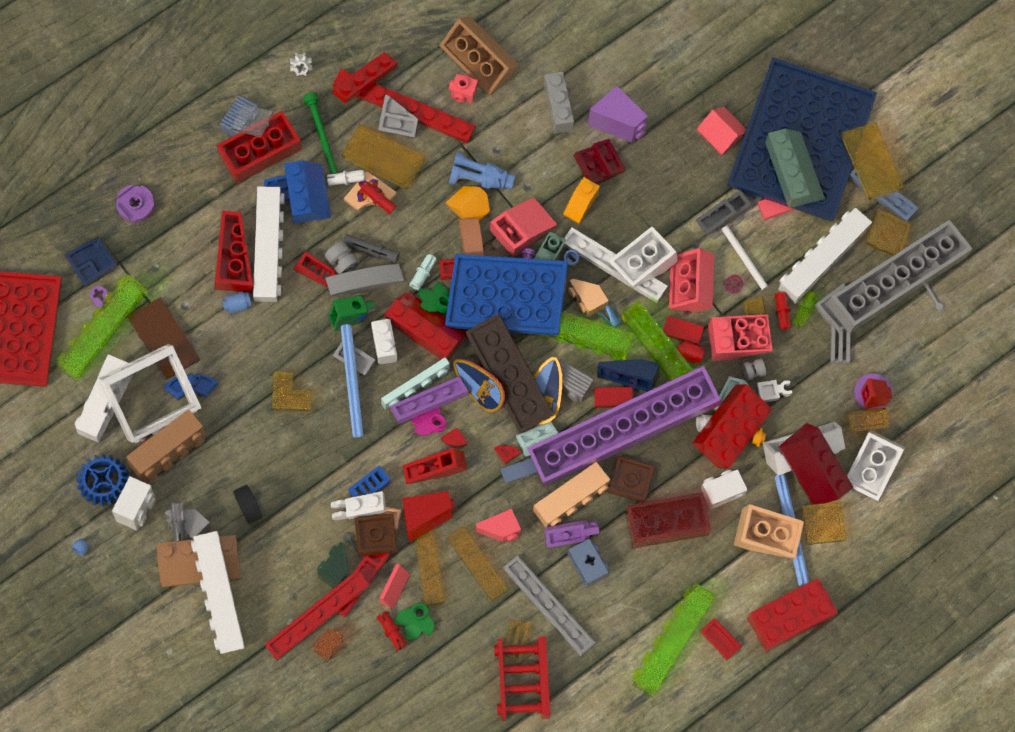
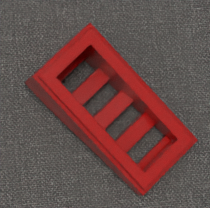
(318, 264)

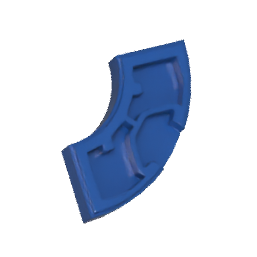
(200, 383)

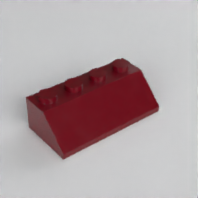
(815, 465)

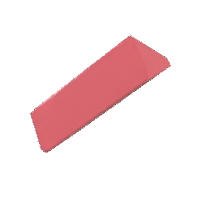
(394, 586)

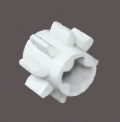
(300, 69)

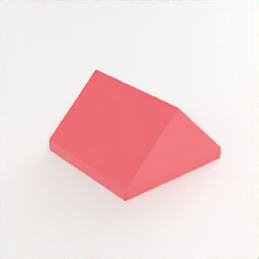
(721, 129)

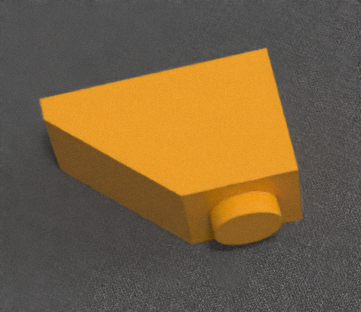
(581, 200)

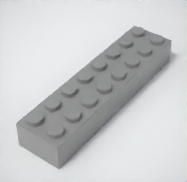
(899, 276)

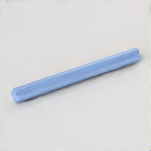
(352, 383)
(787, 510)

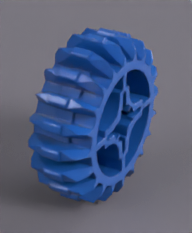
(90, 469)

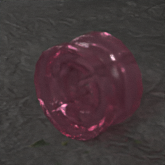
(733, 290)

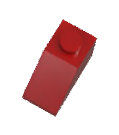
(875, 393)

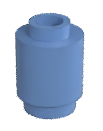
(236, 302)

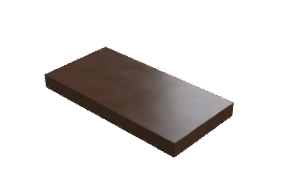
(158, 328)

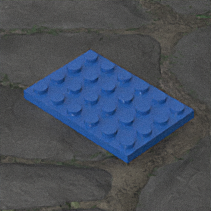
(520, 289)

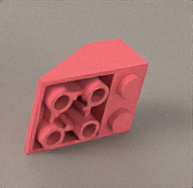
(521, 226)
(739, 336)

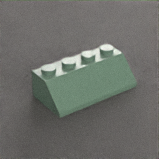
(793, 167)

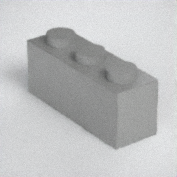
(558, 102)

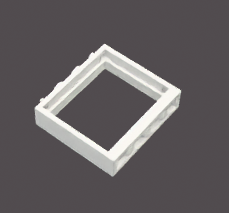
(136, 365)

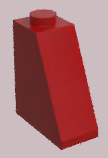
(426, 512)

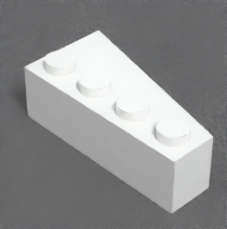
(97, 407)
(775, 459)

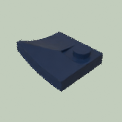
(91, 261)

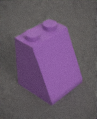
(618, 116)

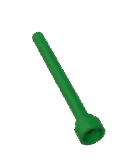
(311, 101)

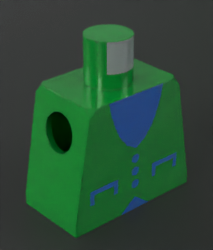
(349, 311)

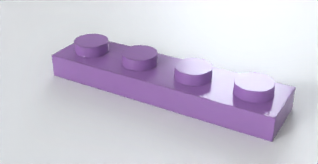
(429, 400)

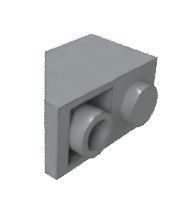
(194, 524)

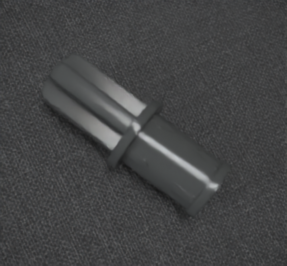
(178, 521)

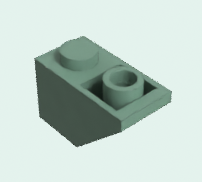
(551, 247)

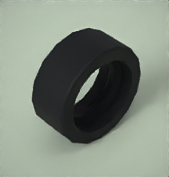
(247, 504)

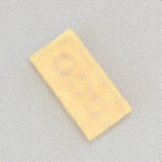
(383, 156)
(872, 161)

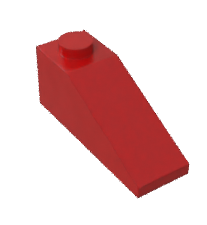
(435, 466)

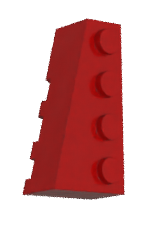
(232, 261)

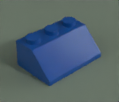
(307, 191)

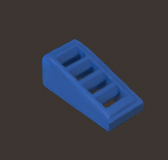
(365, 480)

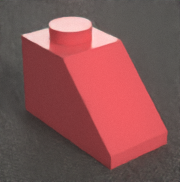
(500, 527)

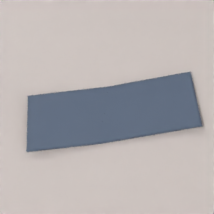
(518, 470)

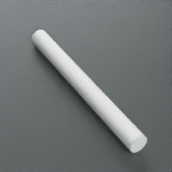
(745, 258)

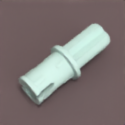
(423, 272)

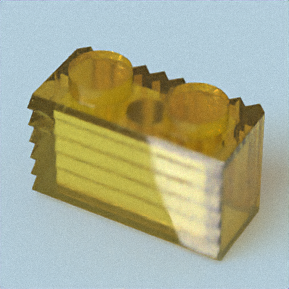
(867, 419)

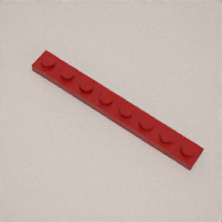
(426, 114)

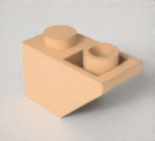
(589, 296)

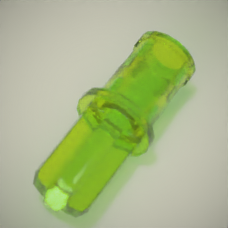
(805, 309)

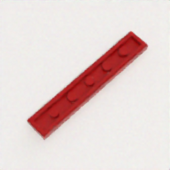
(317, 614)

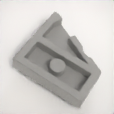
(397, 119)

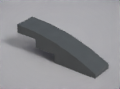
(727, 211)

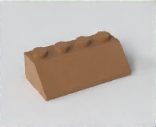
(479, 54)
(178, 562)

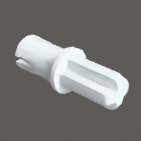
(346, 177)

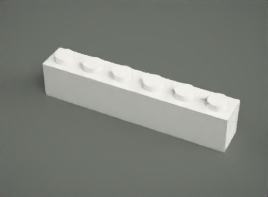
(267, 244)
(825, 255)
(218, 591)

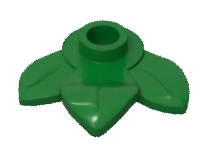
(434, 299)
(415, 624)

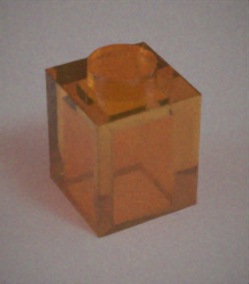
(328, 644)

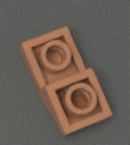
(471, 237)

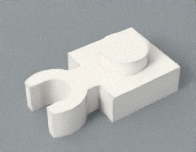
(770, 391)

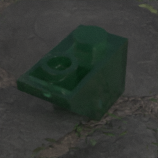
(335, 568)

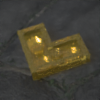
(286, 398)

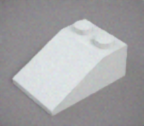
(644, 258)
(875, 464)

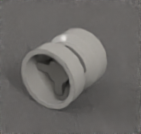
(754, 369)

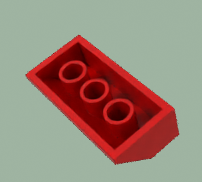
(424, 327)

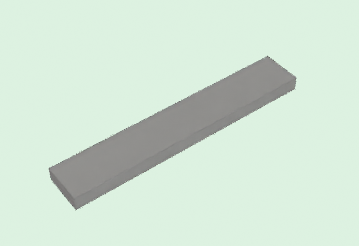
(549, 606)

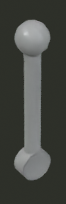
(939, 306)

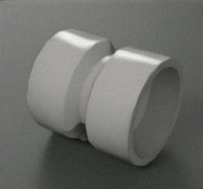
(342, 259)

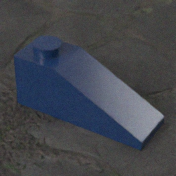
(632, 373)

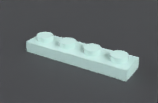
(423, 380)

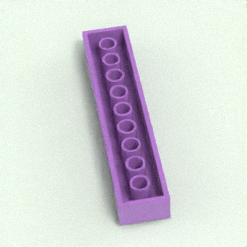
(624, 426)

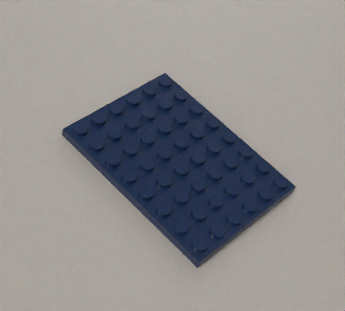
(819, 110)

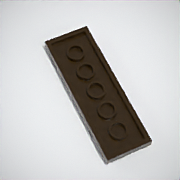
(506, 363)

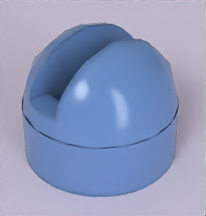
(574, 254)
(80, 547)

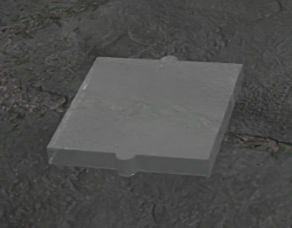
(252, 120)

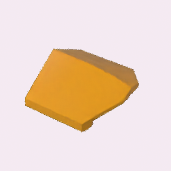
(470, 203)

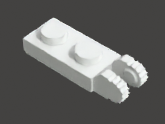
(359, 506)

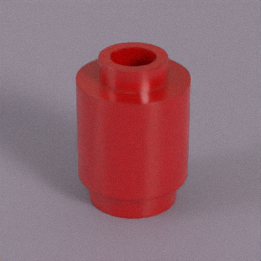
(691, 352)

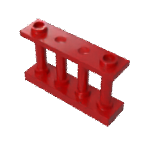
(540, 687)

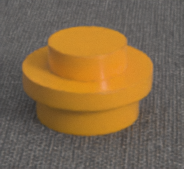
(758, 437)

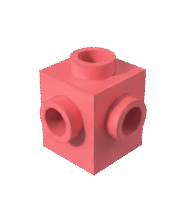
(463, 88)

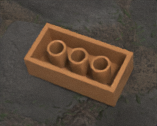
(166, 447)

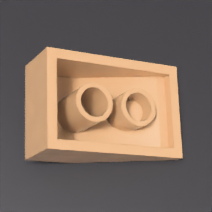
(768, 532)

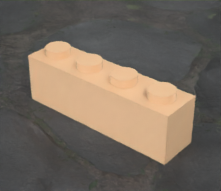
(572, 495)

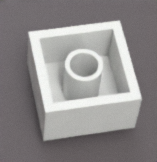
(134, 504)

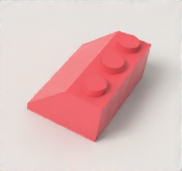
(692, 281)

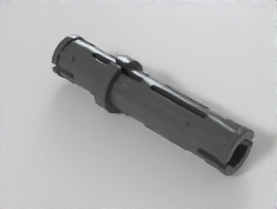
(378, 251)

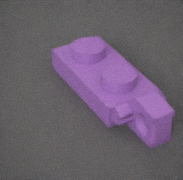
(569, 533)

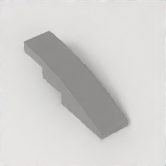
(364, 279)

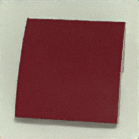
(599, 162)

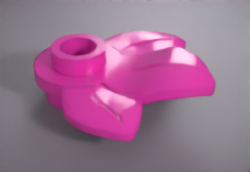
(425, 422)

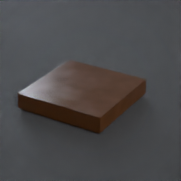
(631, 479)
(375, 535)

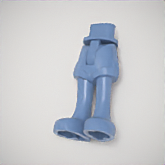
(489, 178)

